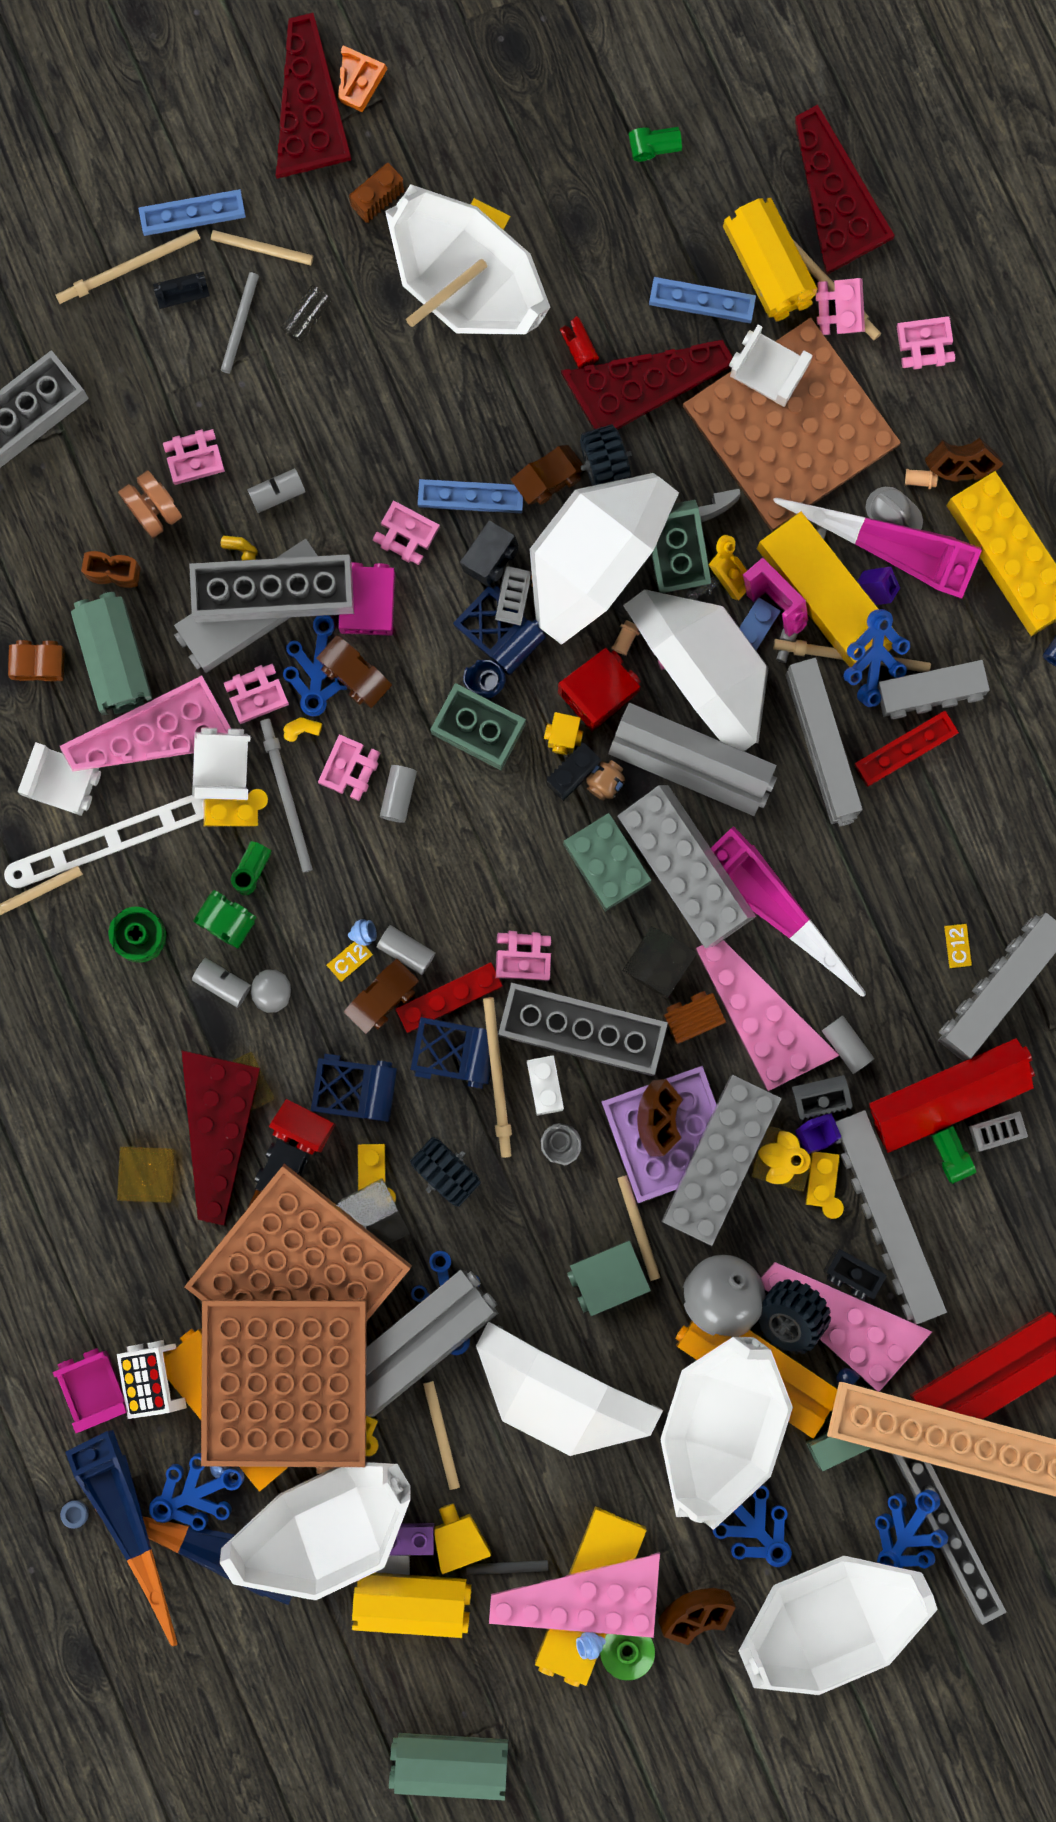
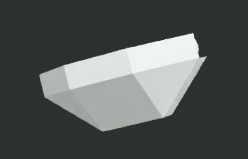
(442, 239)
(595, 550)
(707, 662)
(558, 1400)
(724, 1429)
(321, 1532)
(834, 1625)

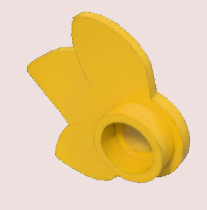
(780, 1157)

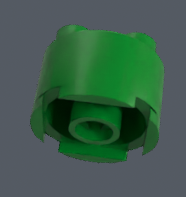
(225, 919)
(129, 922)

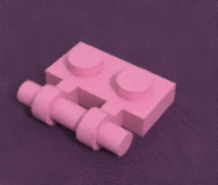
(849, 306)
(925, 334)
(196, 463)
(409, 525)
(259, 700)
(341, 764)
(523, 965)

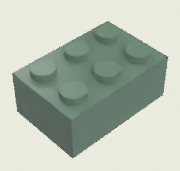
(681, 551)
(478, 726)
(607, 862)

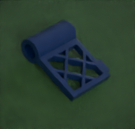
(513, 646)
(475, 1057)
(375, 1093)

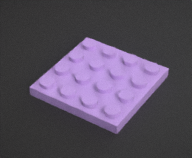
(661, 1174)

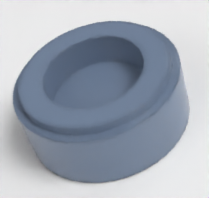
(74, 1514)

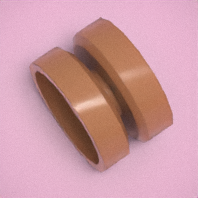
(150, 504)

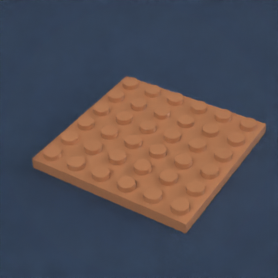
(797, 449)
(298, 1248)
(283, 1383)

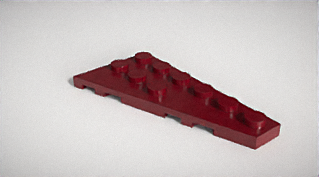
(309, 115)
(841, 204)
(638, 384)
(218, 1117)

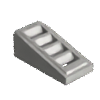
(517, 580)
(977, 1137)

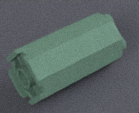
(111, 653)
(449, 1766)

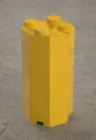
(770, 258)
(411, 1605)

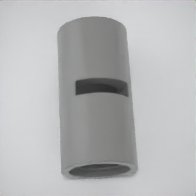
(276, 490)
(398, 793)
(406, 950)
(221, 982)
(848, 1044)

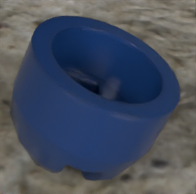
(847, 1375)

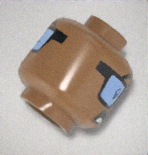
(605, 780)

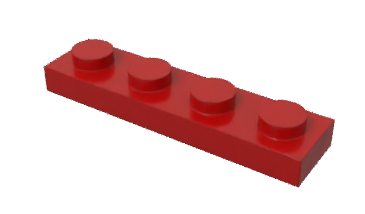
(906, 748)
(449, 997)

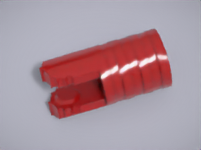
(581, 345)

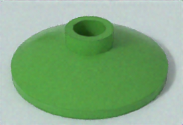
(627, 1666)

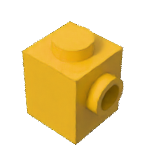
(563, 733)

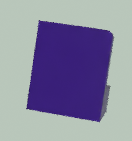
(879, 585)
(818, 1133)

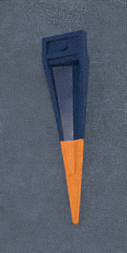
(110, 1488)
(200, 1547)

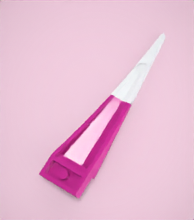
(928, 556)
(775, 903)

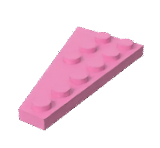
(149, 731)
(771, 1031)
(859, 1333)
(597, 1600)

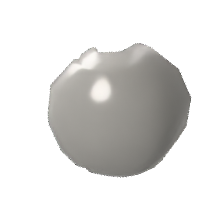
(270, 991)
(561, 1144)

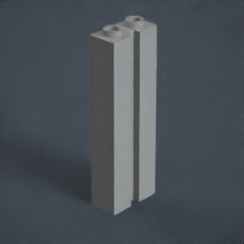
(220, 640)
(823, 742)
(693, 760)
(425, 1338)

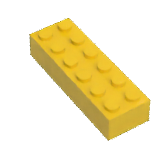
(1009, 550)

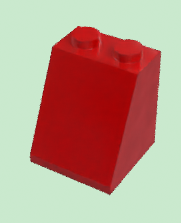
(599, 688)

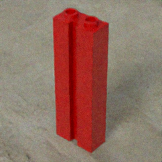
(952, 1095)
(997, 1372)

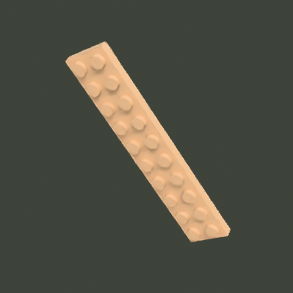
(944, 1438)

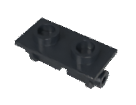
(181, 290)

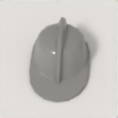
(893, 507)

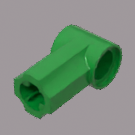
(648, 143)
(252, 866)
(956, 1162)

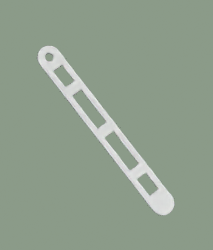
(112, 838)

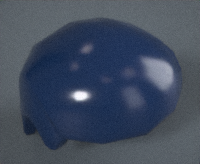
(484, 678)

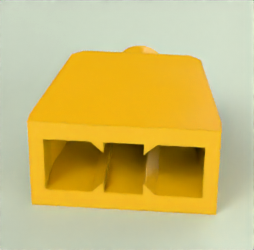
(458, 1540)

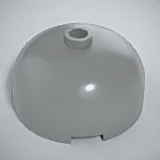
(724, 1295)

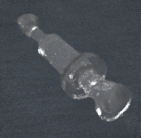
(707, 589)

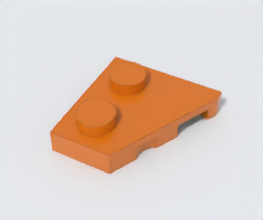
(358, 78)

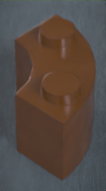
(963, 462)
(548, 475)
(349, 667)
(384, 993)
(657, 1118)
(696, 1613)

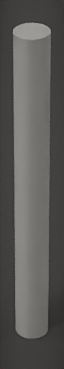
(239, 322)

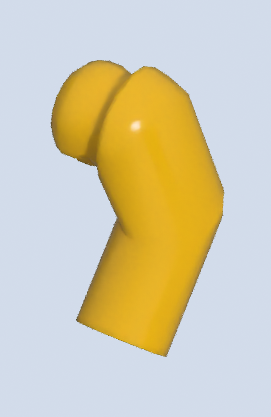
(241, 544)
(299, 726)

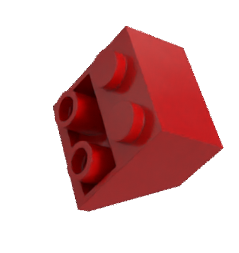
(302, 1126)

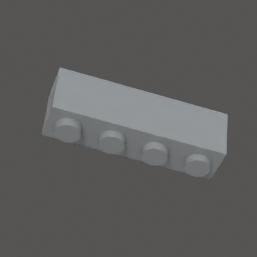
(933, 688)

